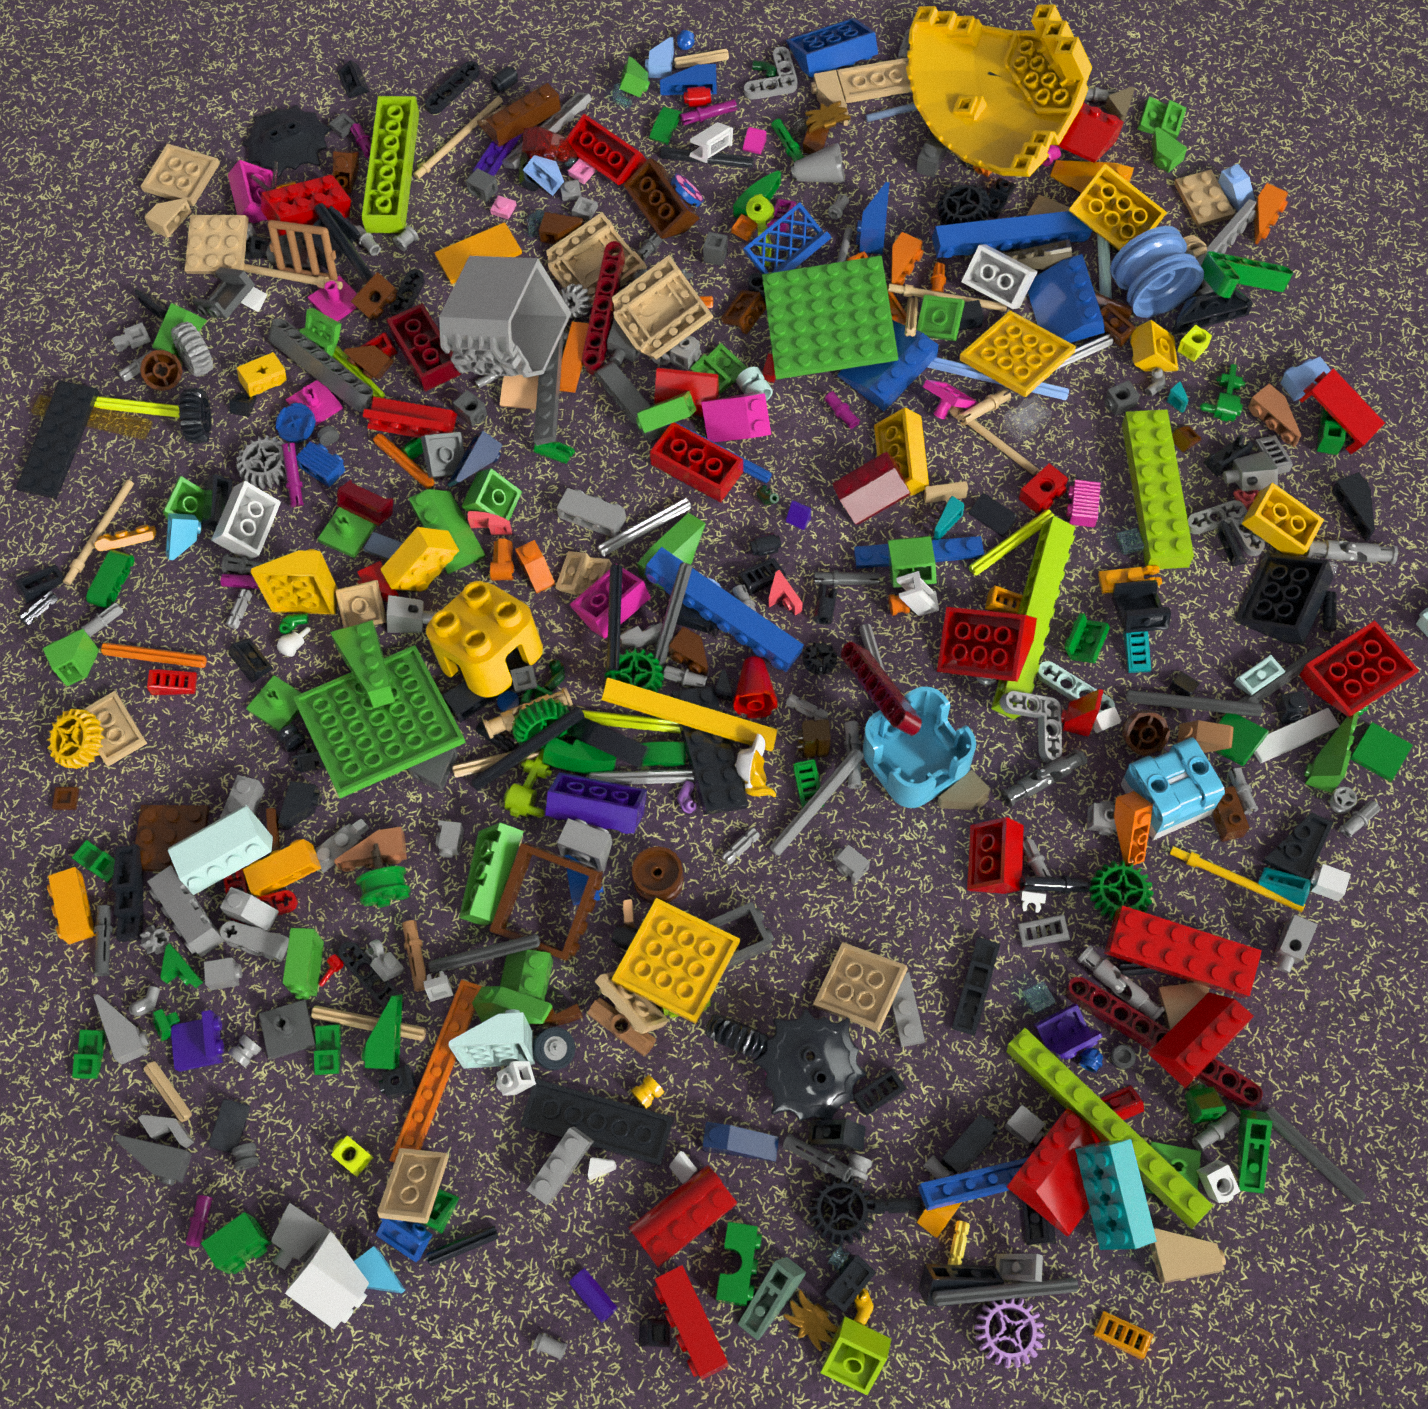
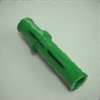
(791, 147)

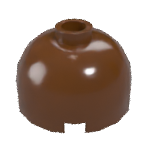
(161, 370)
(1145, 732)

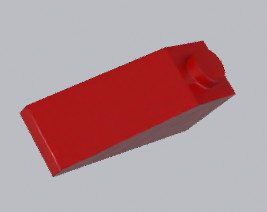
(1082, 713)

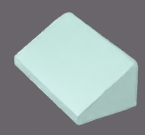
(1259, 676)

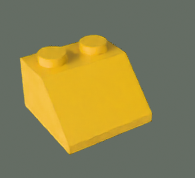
(1153, 348)

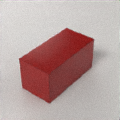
(769, 371)

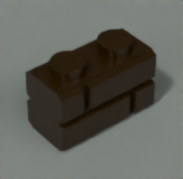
(814, 738)

